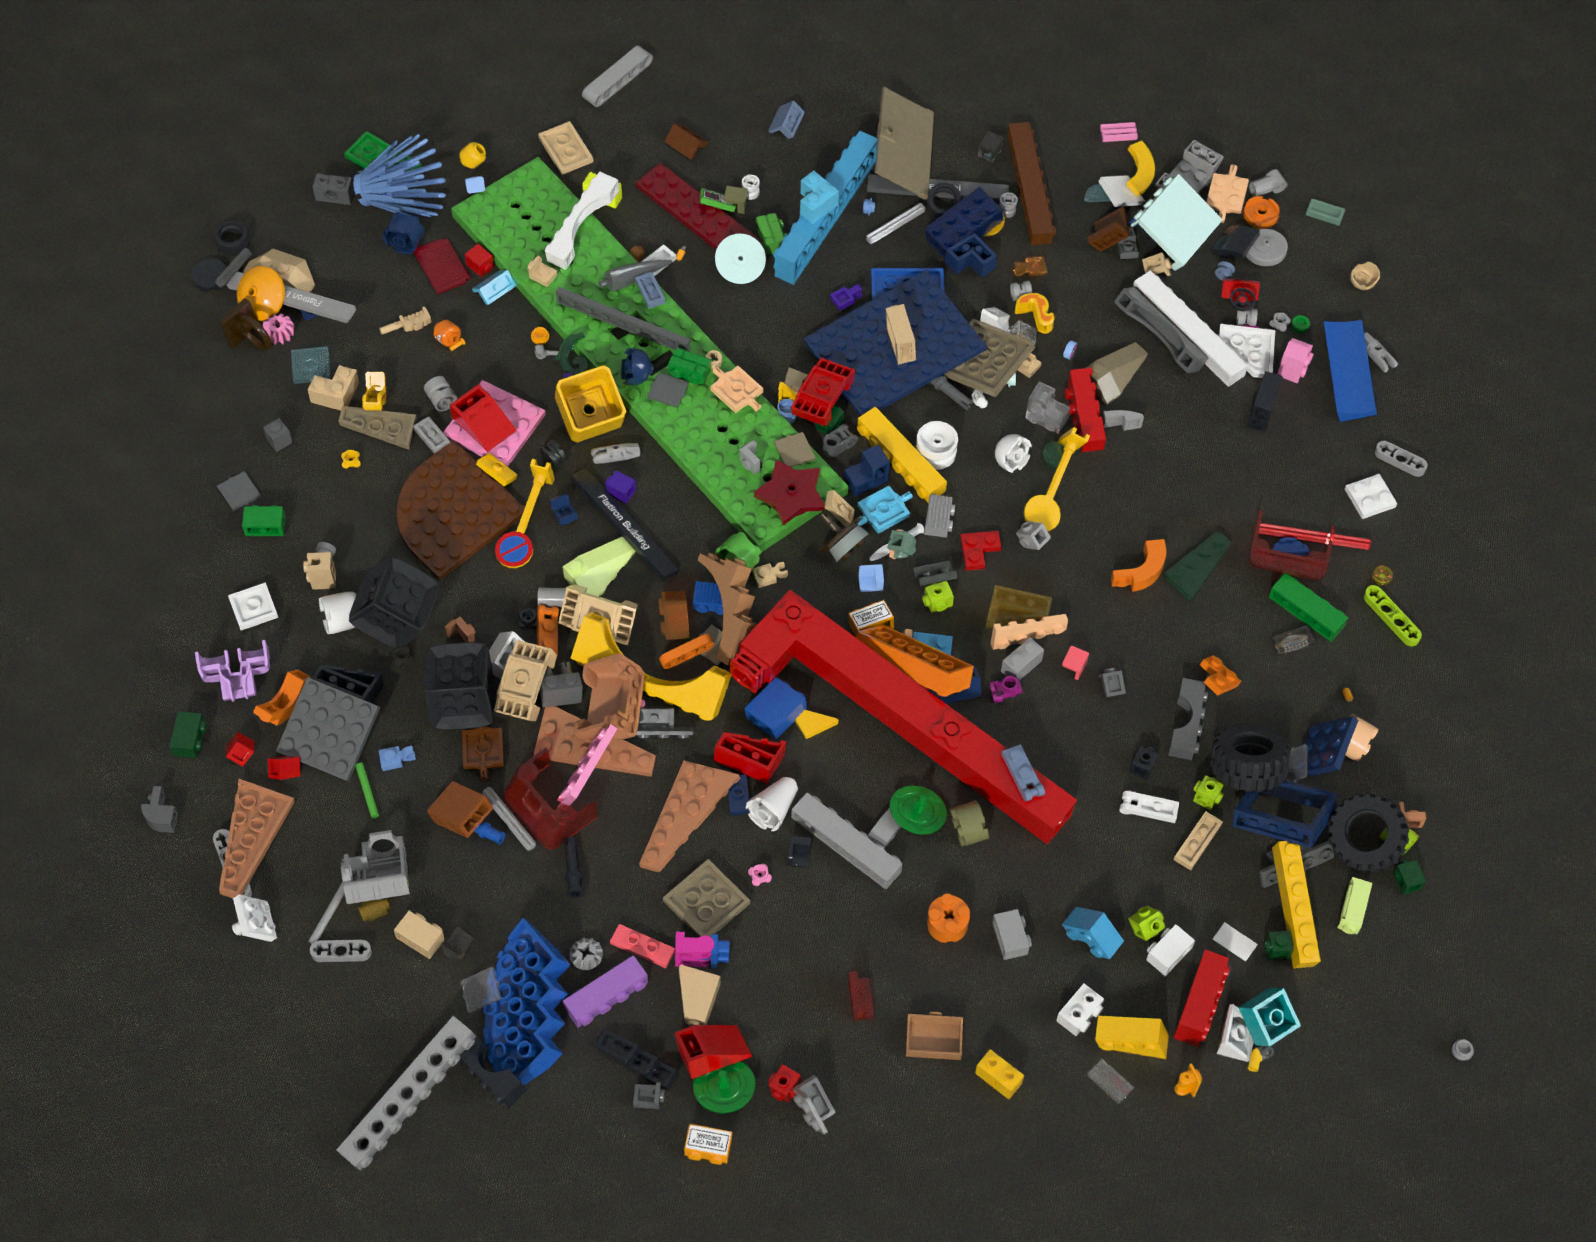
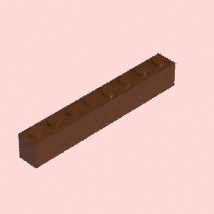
(1030, 183)

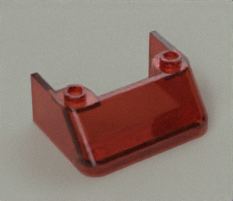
(1309, 567)
(544, 823)

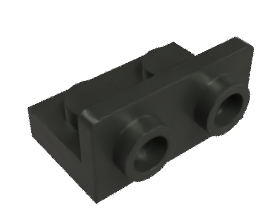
(934, 573)

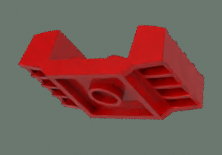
(821, 391)

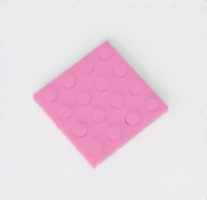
(521, 414)
(586, 766)

